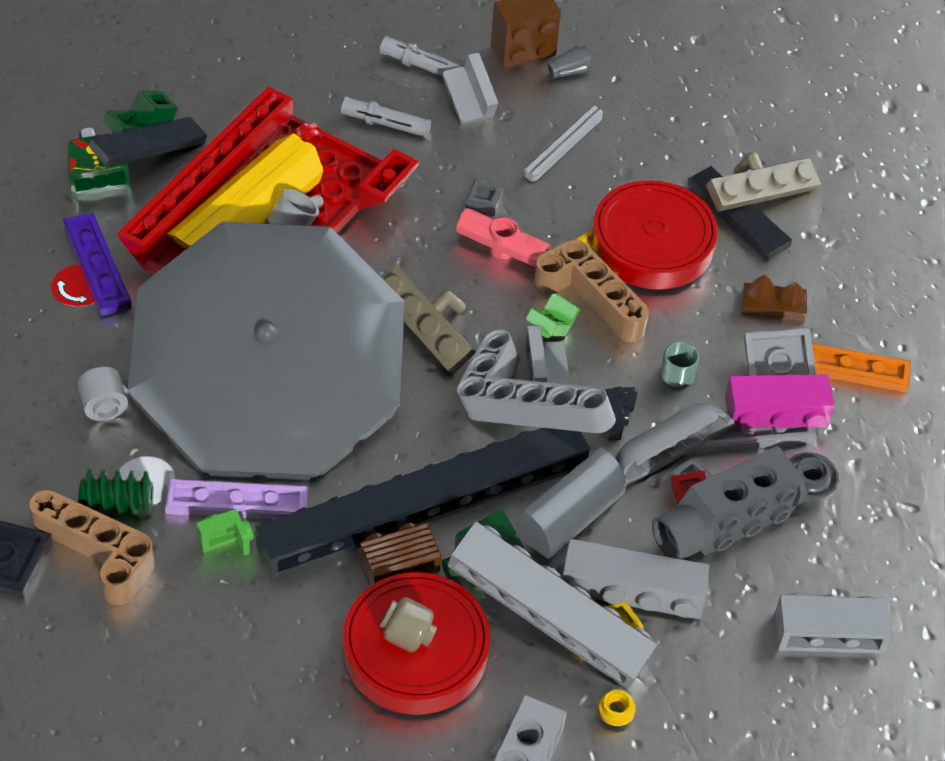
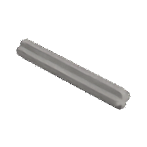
(562, 143)

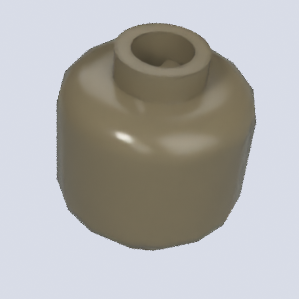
(408, 624)

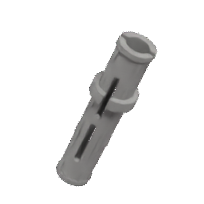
(411, 55)
(374, 113)

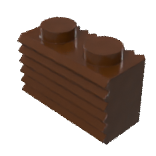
(400, 552)

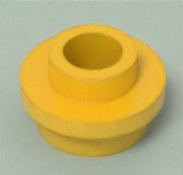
(619, 699)

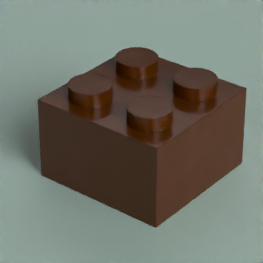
(524, 30)

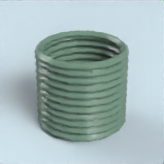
(681, 353)

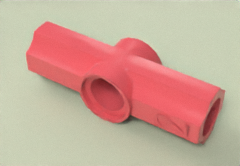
(501, 237)

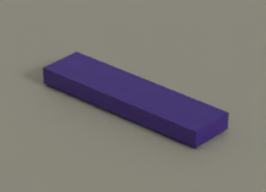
(97, 264)

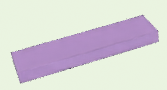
(249, 499)

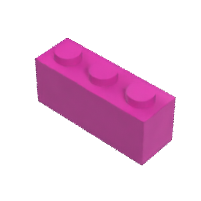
(779, 401)

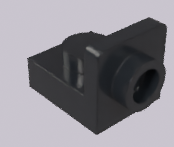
(622, 401)

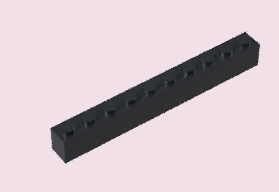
(418, 497)

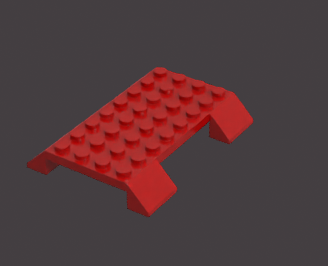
(348, 180)

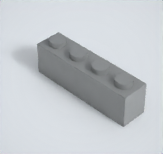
(637, 578)

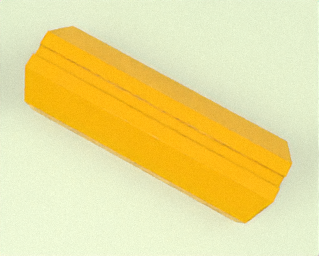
(255, 189)

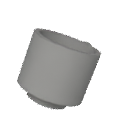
(295, 209)
(103, 393)

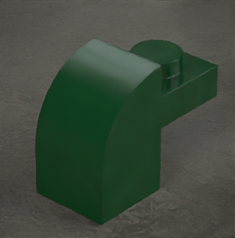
(147, 110)

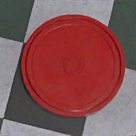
(654, 234)
(432, 675)

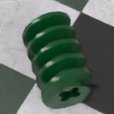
(117, 492)

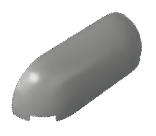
(671, 440)

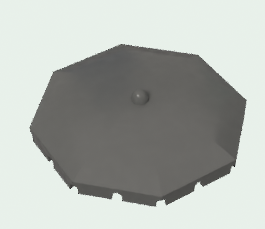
(267, 351)

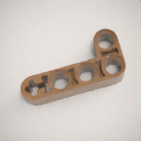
(583, 270)
(58, 516)

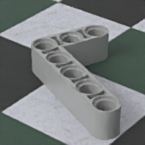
(494, 397)

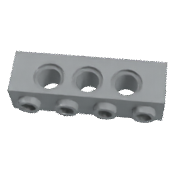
(535, 722)

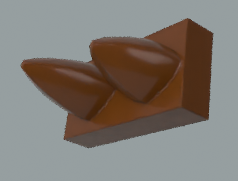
(771, 301)

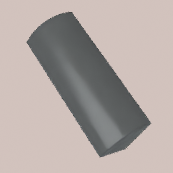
(572, 503)

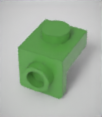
(555, 317)
(223, 530)

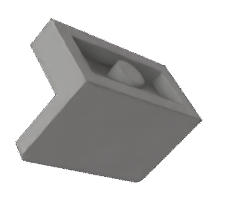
(471, 90)
(545, 359)

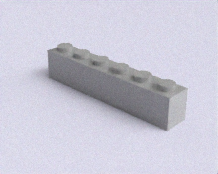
(552, 604)

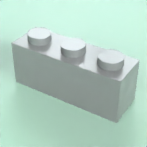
(832, 624)

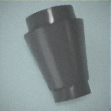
(572, 62)

